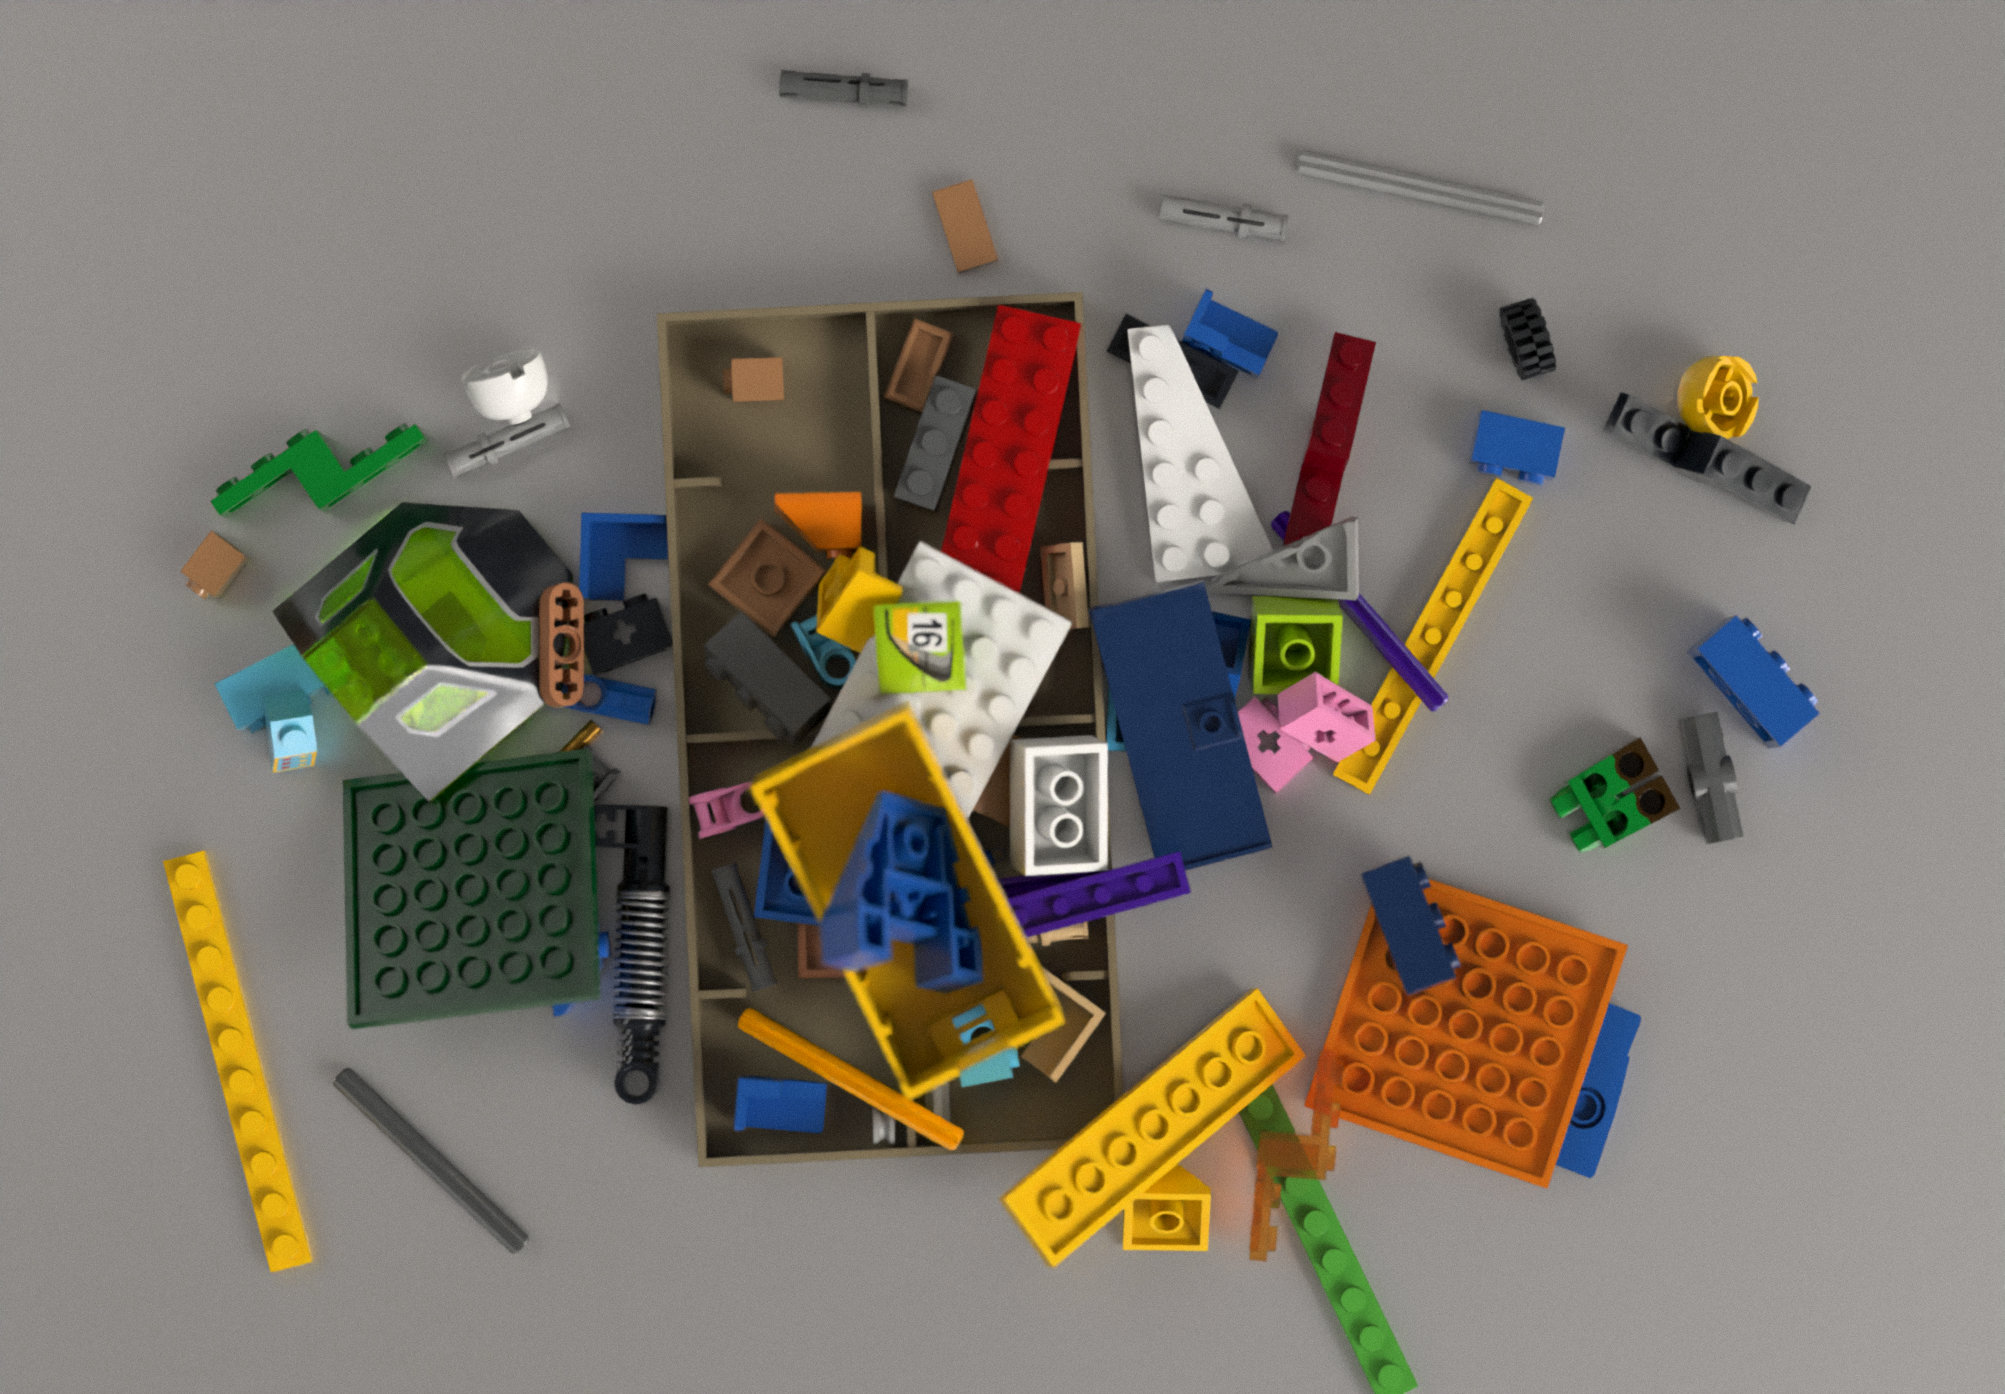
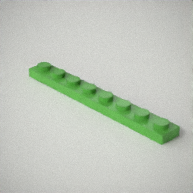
(1334, 1261)

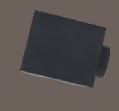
(650, 638)

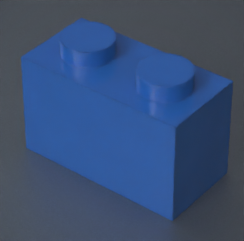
(1516, 447)

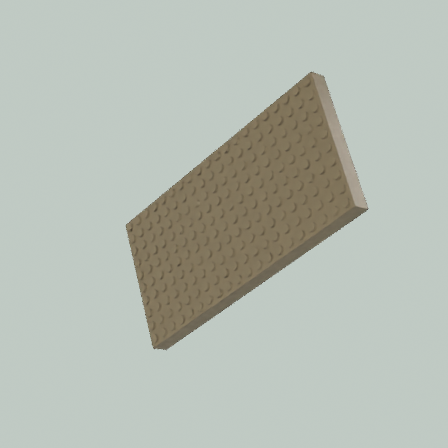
(719, 481)

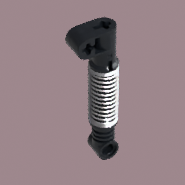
(641, 940)

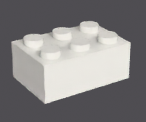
(1058, 805)

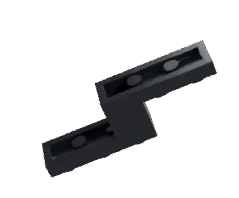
(1707, 458)

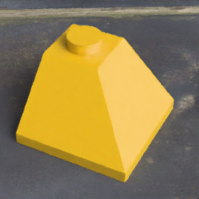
(1169, 1215)

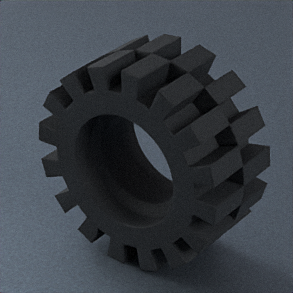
(1527, 338)

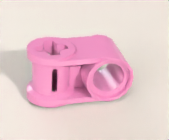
(726, 810)

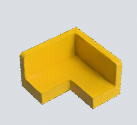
(849, 598)

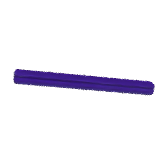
(1384, 640)

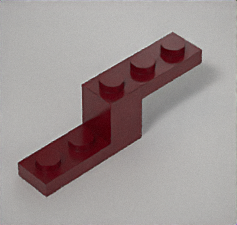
(1330, 436)

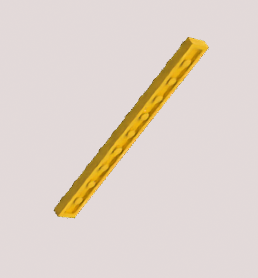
(238, 1061)

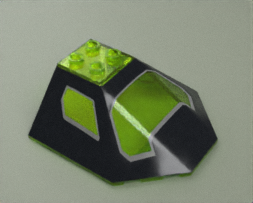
(432, 633)

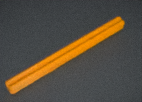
(850, 1079)

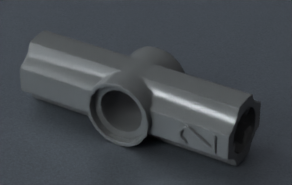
(1711, 778)

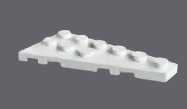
(1192, 489)

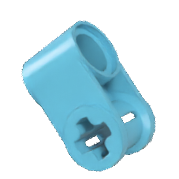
(821, 651)

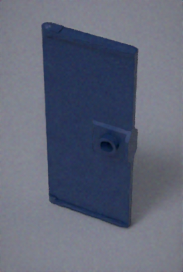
(1181, 726)

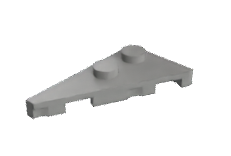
(1311, 567)

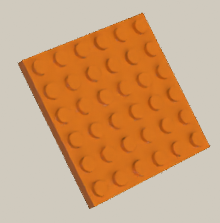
(1483, 1059)

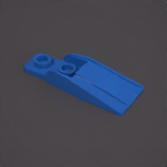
(1599, 1093)

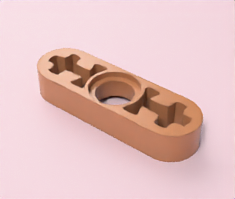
(574, 632)

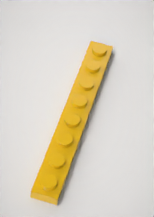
(1438, 627)

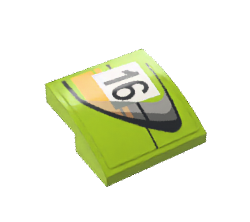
(920, 647)

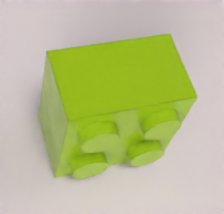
(1293, 641)

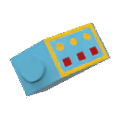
(289, 730)

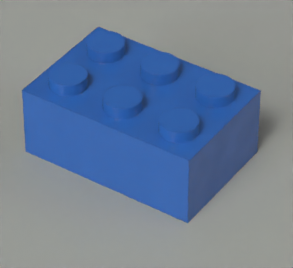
(1754, 681)

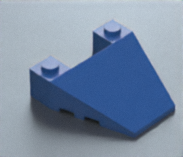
(904, 890)

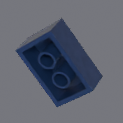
(1411, 925)

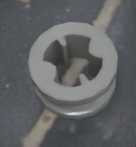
(883, 1127)

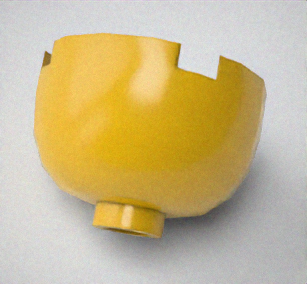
(1718, 396)

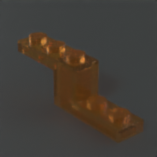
(1295, 1154)

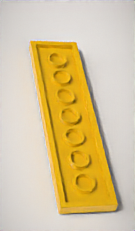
(1152, 1127)

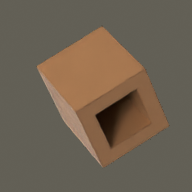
(754, 379)
(214, 566)

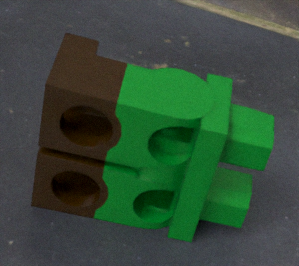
(1602, 801)

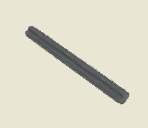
(430, 1160)

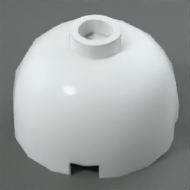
(508, 386)

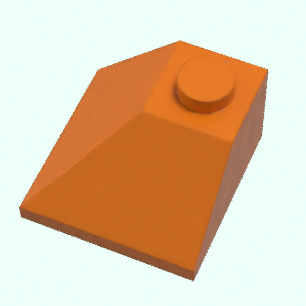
(824, 520)

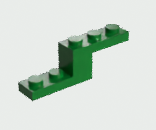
(318, 469)

